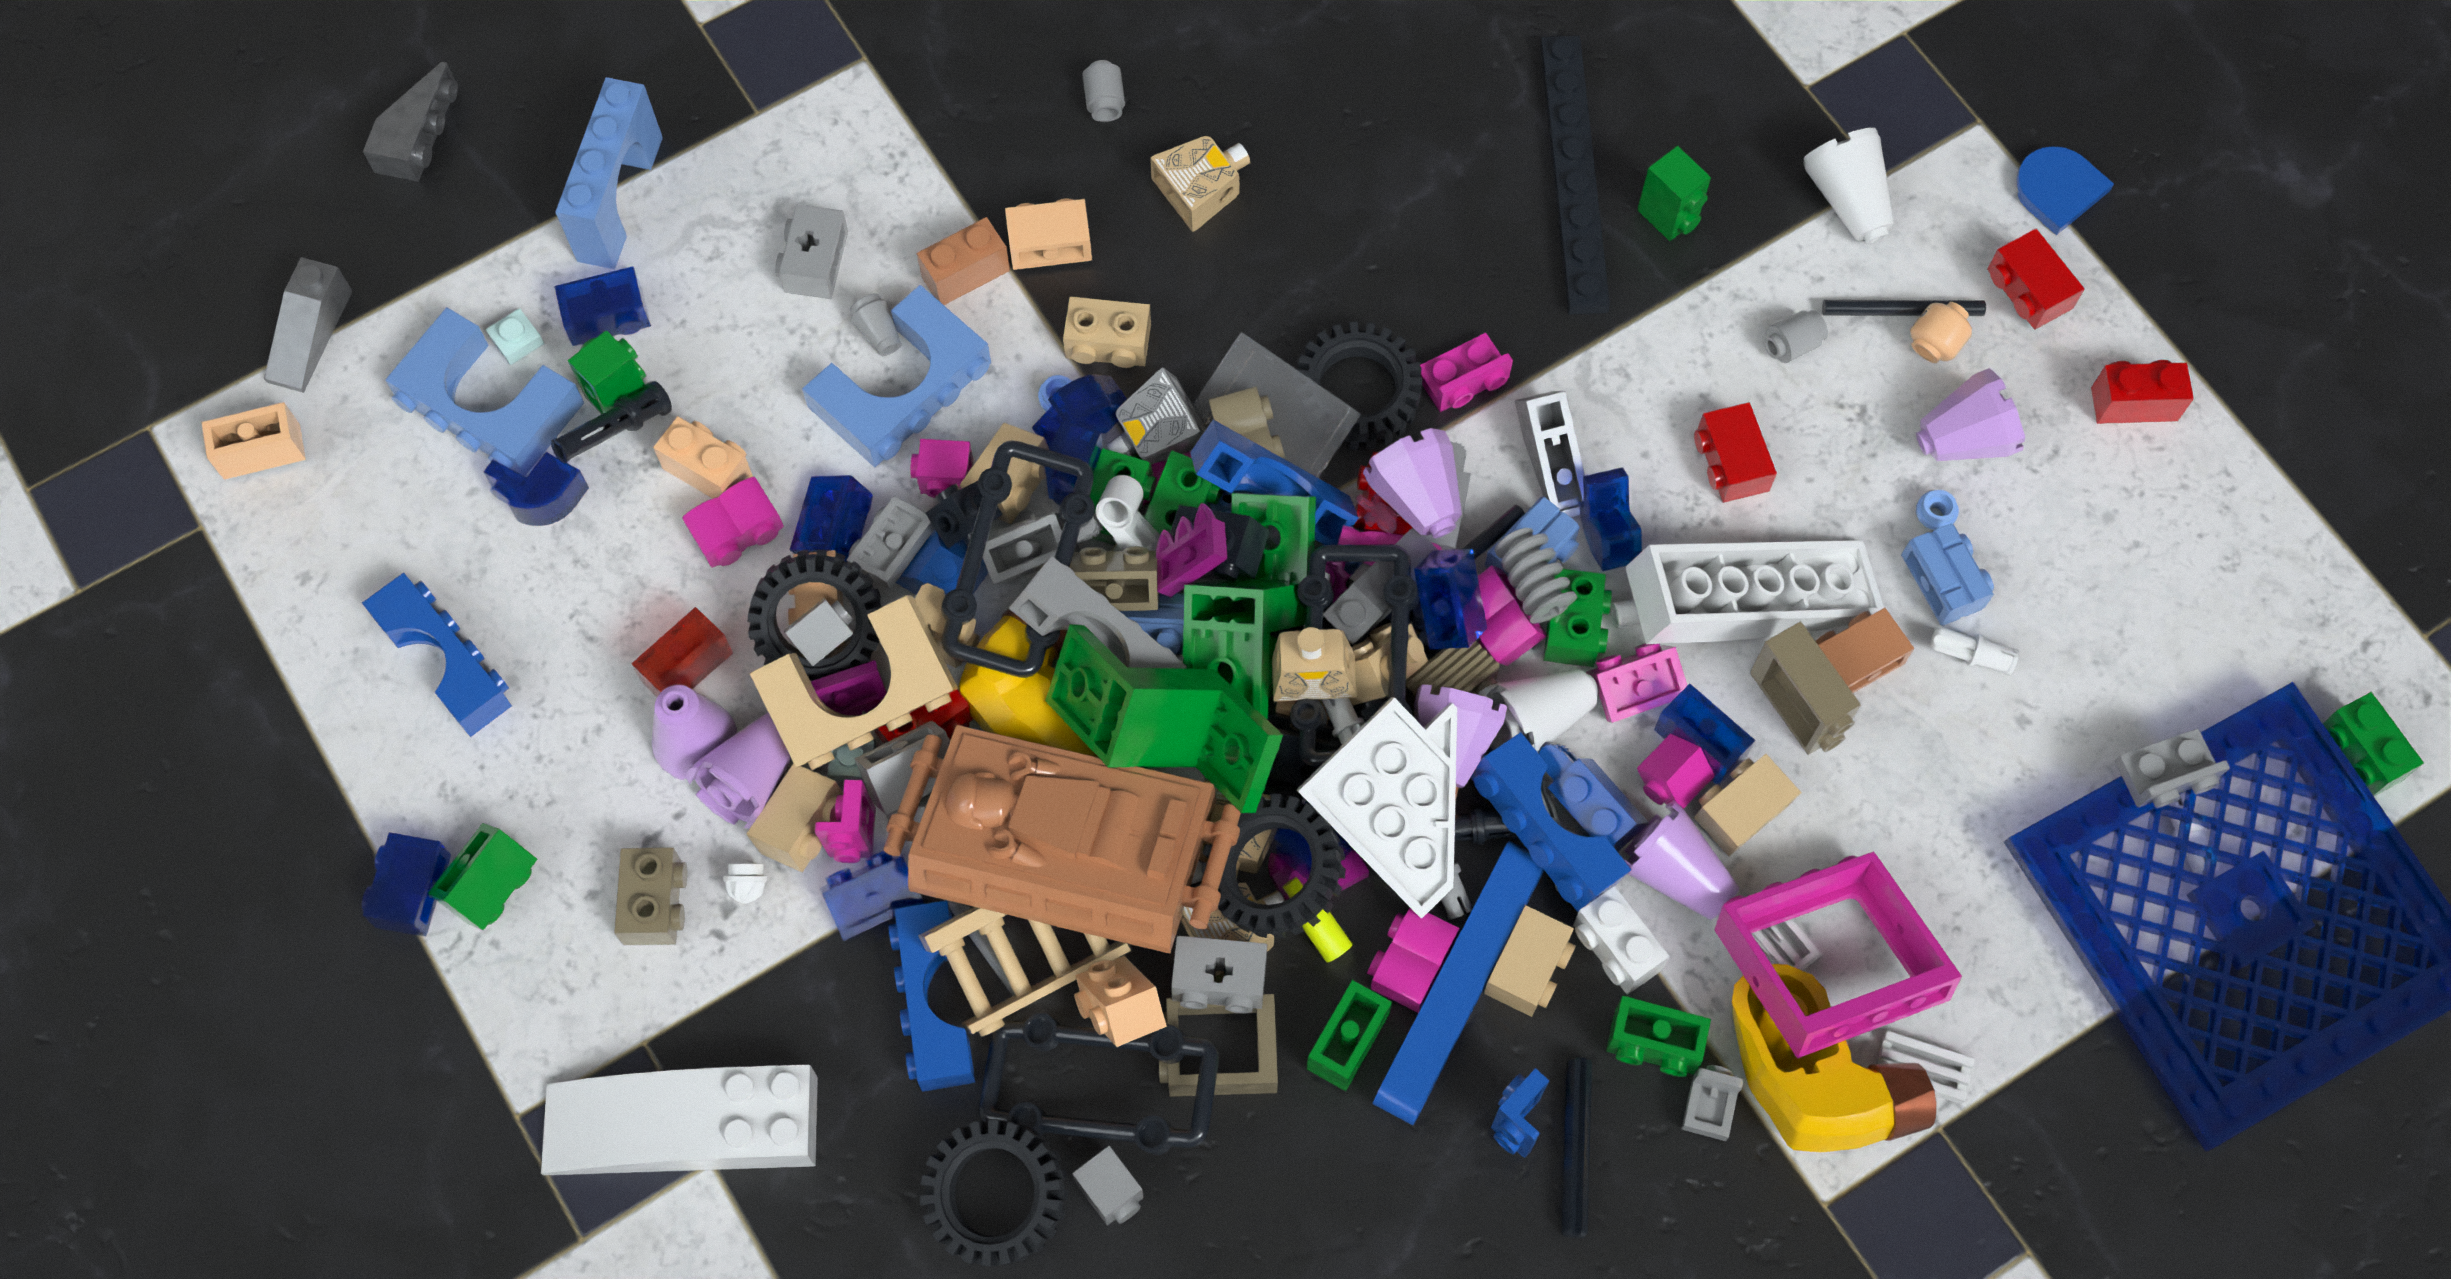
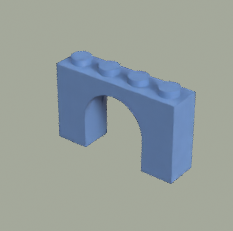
(618, 133)
(881, 424)
(509, 435)

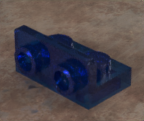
(832, 515)
(869, 894)

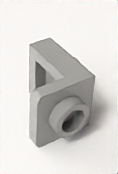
(1712, 1102)

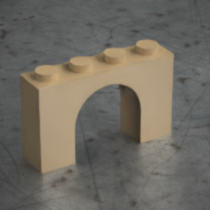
(815, 730)

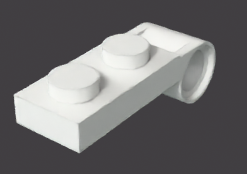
(1124, 519)

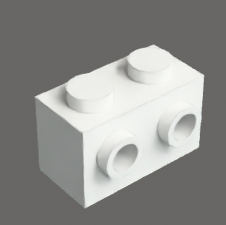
(1620, 940)

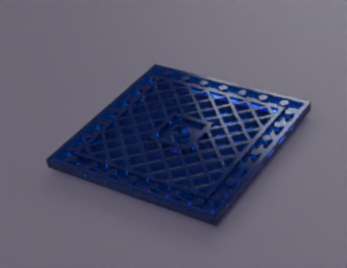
(2140, 1002)

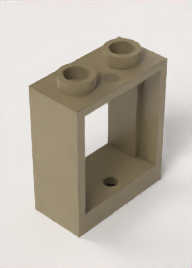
(1805, 689)
(1228, 1083)

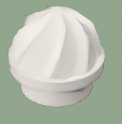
(745, 881)

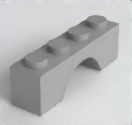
(1061, 598)

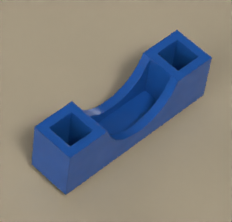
(1243, 465)
(466, 688)
(1575, 863)
(940, 1050)

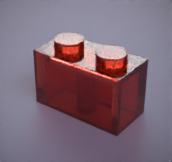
(683, 654)

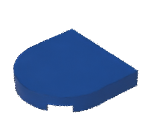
(2059, 186)

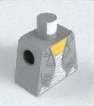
(1158, 420)

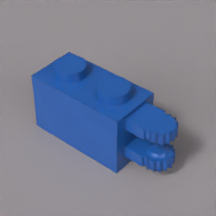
(1591, 796)

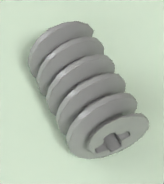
(1533, 575)

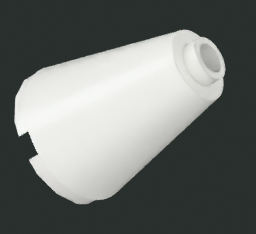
(1854, 183)
(1542, 705)

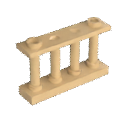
(948, 940)

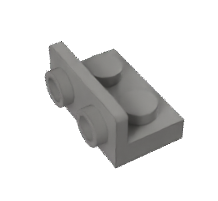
(891, 541)
(2168, 768)

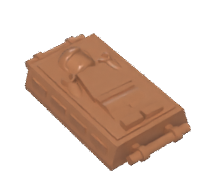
(1061, 838)

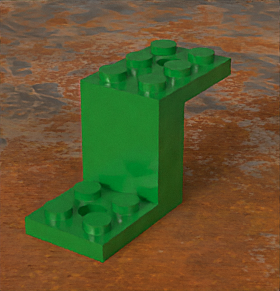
(1235, 618)
(1163, 718)

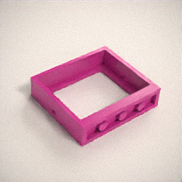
(1857, 878)

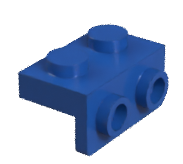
(1518, 1099)

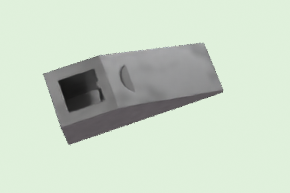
(407, 130)

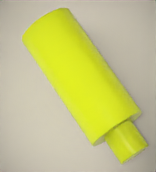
(1325, 935)

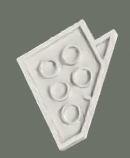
(1396, 800)

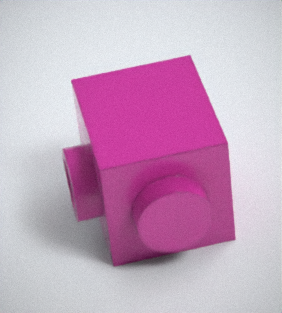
(940, 464)
(1675, 772)

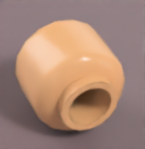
(1941, 332)

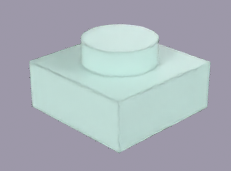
(514, 336)
(844, 764)

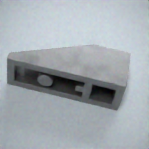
(305, 323)
(1553, 448)
(1364, 602)

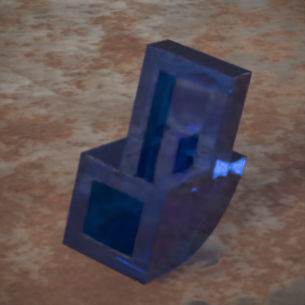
(1085, 402)
(544, 495)
(1607, 519)

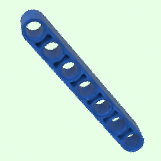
(1459, 985)

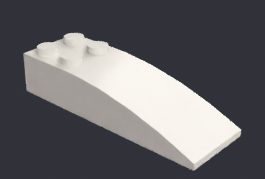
(1749, 589)
(682, 1121)

